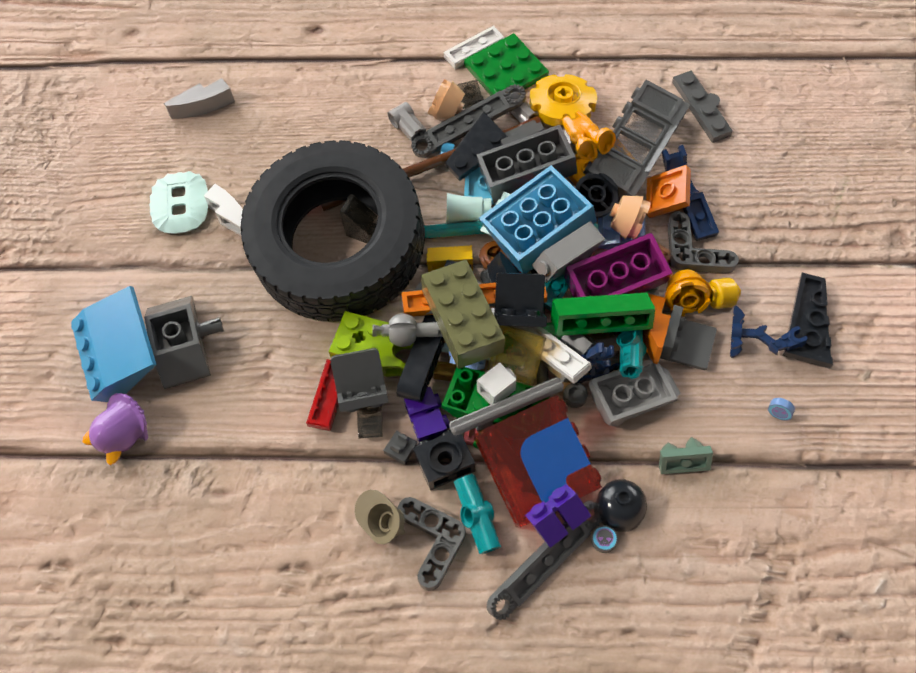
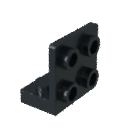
(520, 299)

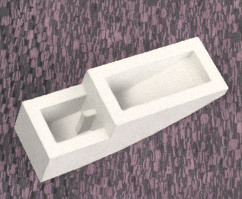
(226, 208)

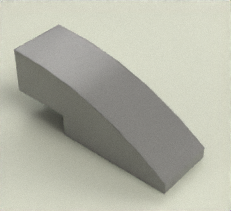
(200, 100)

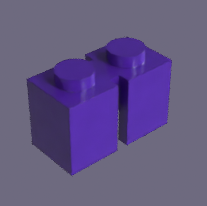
(427, 417)
(569, 507)

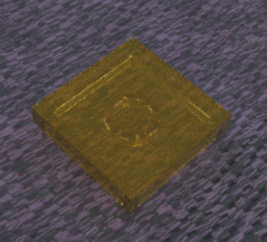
(520, 354)

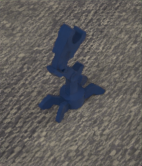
(786, 341)
(599, 367)

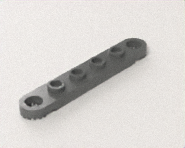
(461, 123)
(540, 566)

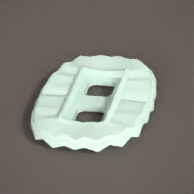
(162, 203)

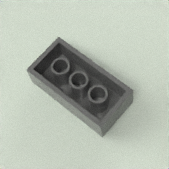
(519, 161)

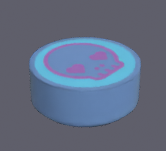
(781, 408)

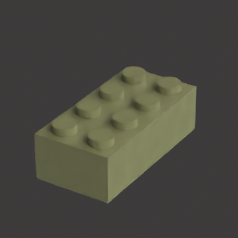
(462, 314)

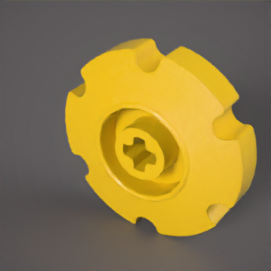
(562, 97)

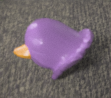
(117, 427)

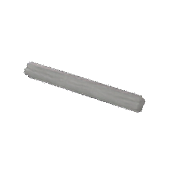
(506, 406)

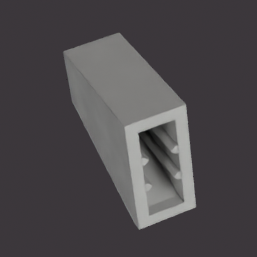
(568, 251)

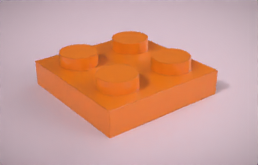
(668, 191)

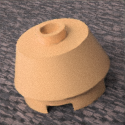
(447, 101)
(629, 215)

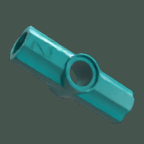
(631, 353)
(477, 514)

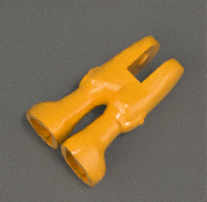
(588, 136)

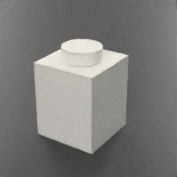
(496, 384)

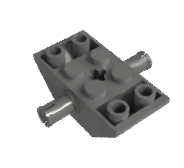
(178, 341)

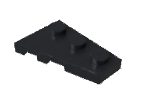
(481, 138)

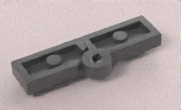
(703, 106)

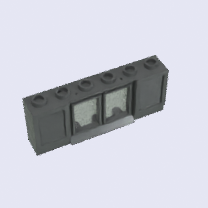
(640, 137)

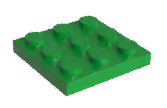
(505, 64)

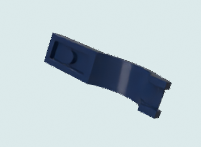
(699, 213)

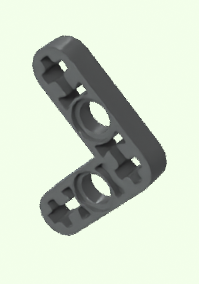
(691, 255)
(443, 539)

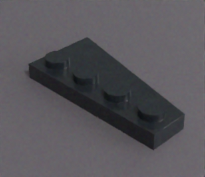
(811, 316)

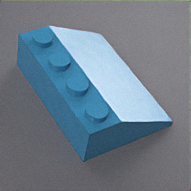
(537, 217)
(113, 345)

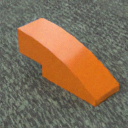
(655, 337)

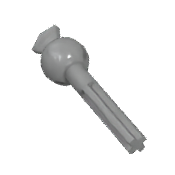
(403, 330)

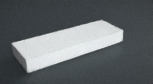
(458, 53)

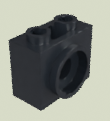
(431, 452)

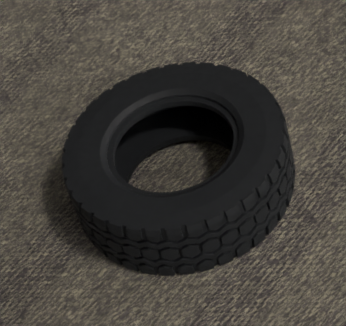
(325, 175)

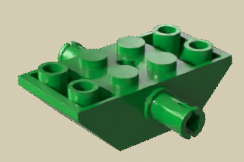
(464, 398)

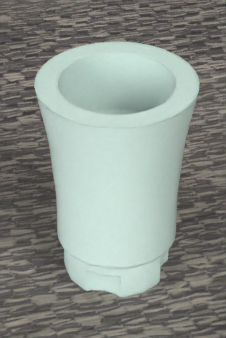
(466, 208)

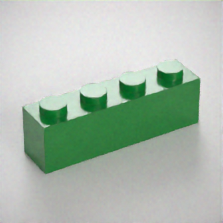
(602, 314)

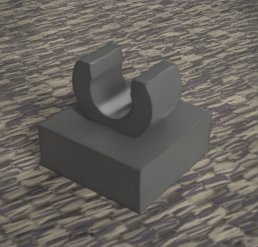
(400, 447)

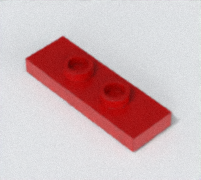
(325, 401)

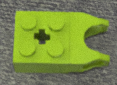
(356, 335)

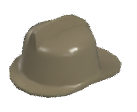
(379, 517)

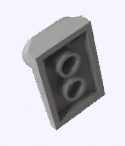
(625, 398)

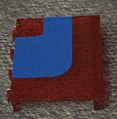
(535, 456)

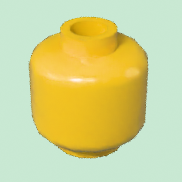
(724, 293)

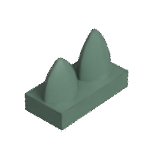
(689, 459)

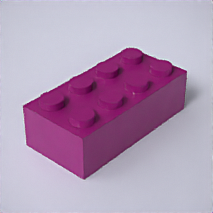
(621, 270)

